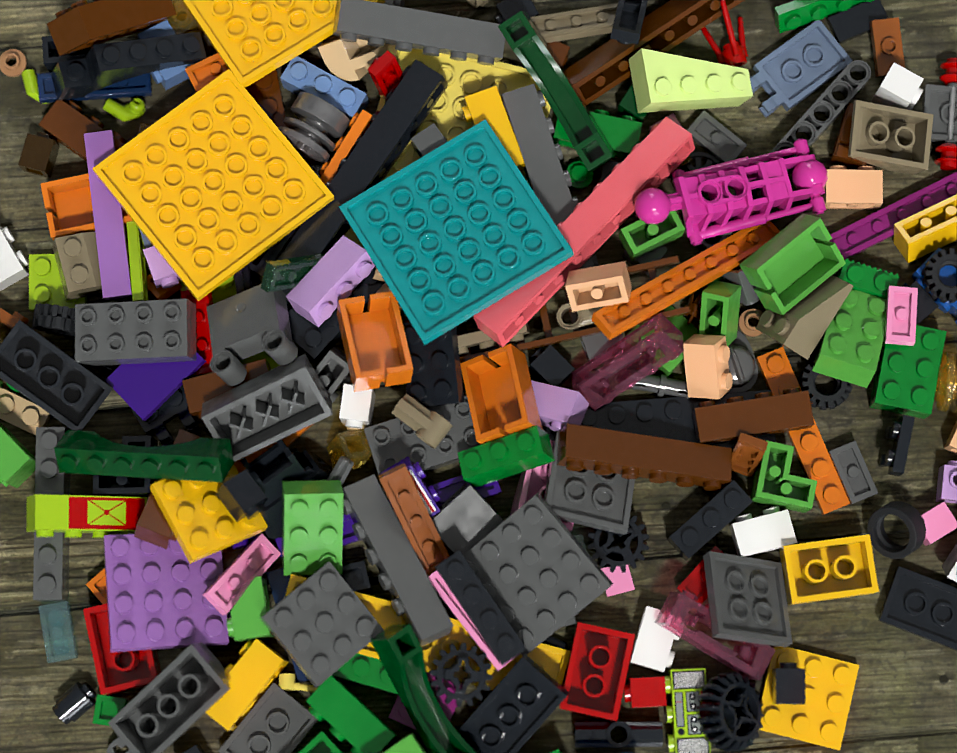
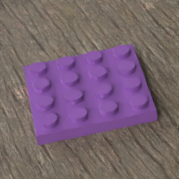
(159, 596)

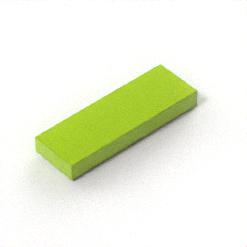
(137, 263)

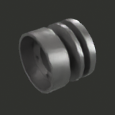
(315, 123)

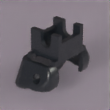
(281, 465)

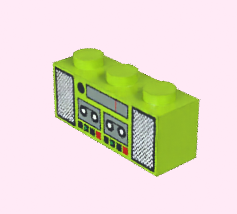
(684, 687)

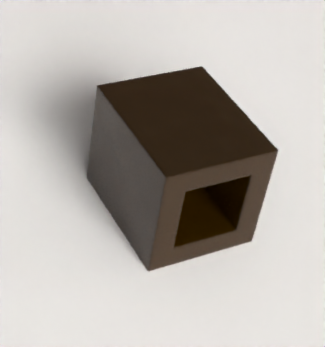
(39, 154)

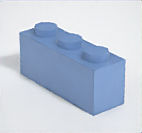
(306, 77)

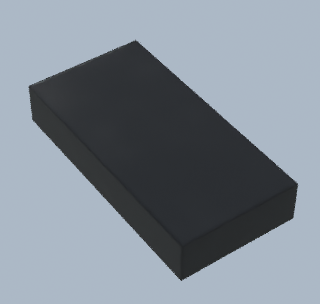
(855, 20)

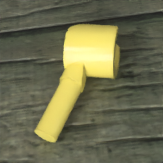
(288, 683)

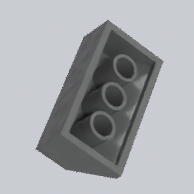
(172, 701)

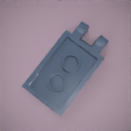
(799, 68)

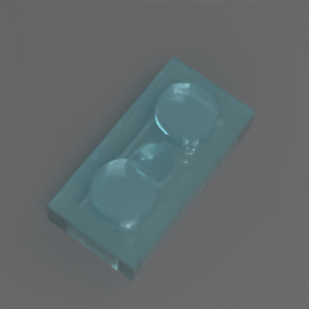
(58, 632)

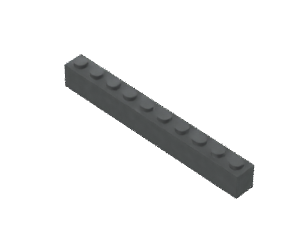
(547, 177)

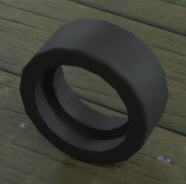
(911, 518)

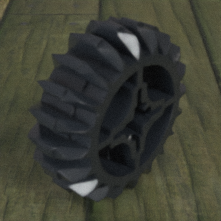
(730, 711)

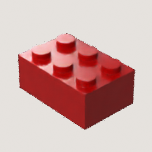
(117, 670)
(597, 671)

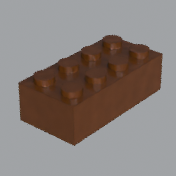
(105, 21)

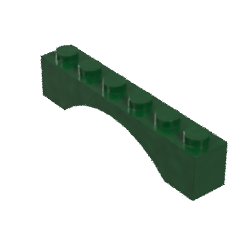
(558, 90)
(193, 460)
(405, 666)

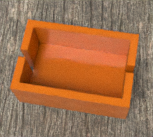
(72, 204)
(374, 341)
(502, 396)

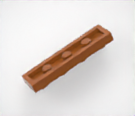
(414, 517)

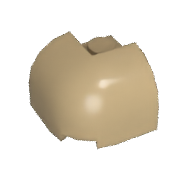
(350, 59)

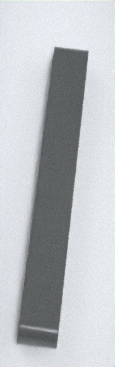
(810, 125)

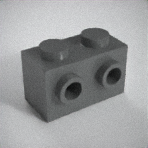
(333, 371)

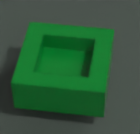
(107, 708)

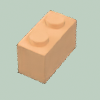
(853, 188)
(598, 286)
(707, 366)

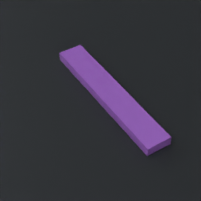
(107, 221)

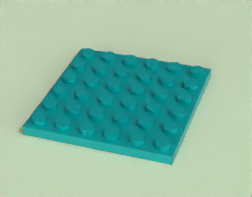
(456, 231)

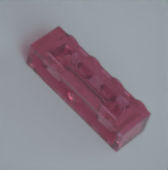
(628, 361)
(675, 610)

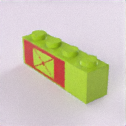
(83, 515)

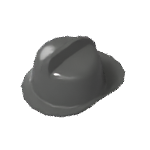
(742, 364)

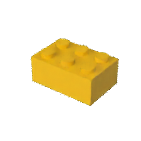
(828, 569)
(248, 683)

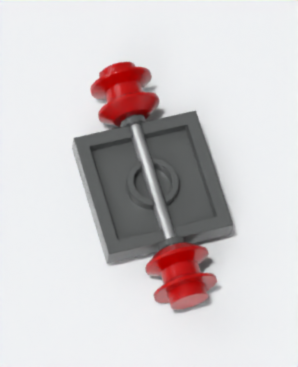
(942, 103)

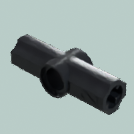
(637, 734)

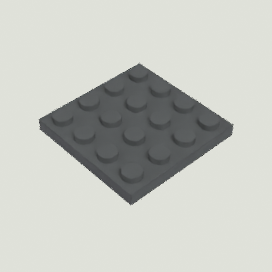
(536, 572)

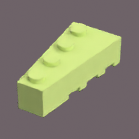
(685, 83)

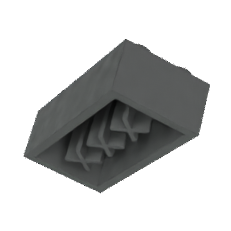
(135, 332)
(268, 407)
(395, 440)

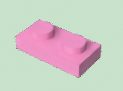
(901, 315)

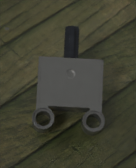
(246, 326)

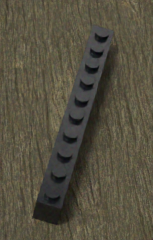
(370, 160)

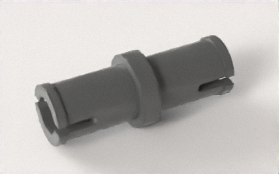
(662, 385)

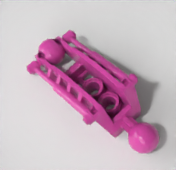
(773, 180)

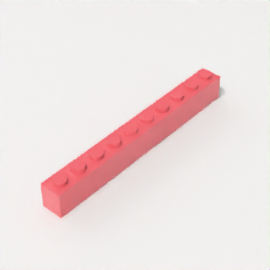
(593, 224)

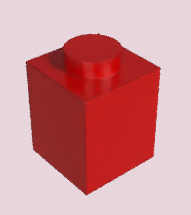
(645, 692)

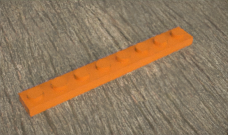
(682, 280)

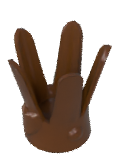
(695, 305)

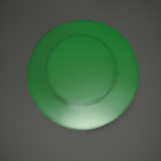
(579, 175)

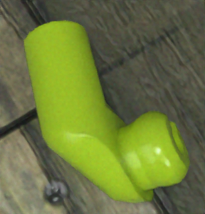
(31, 84)
(127, 112)

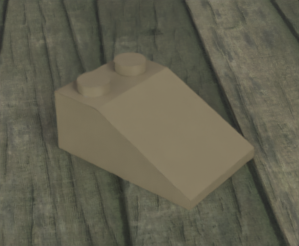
(890, 137)
(79, 264)
(808, 320)

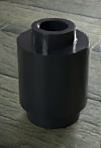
(74, 702)

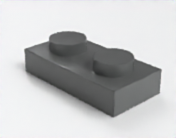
(716, 138)
(853, 472)

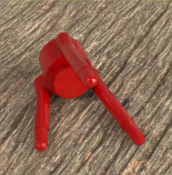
(734, 52)

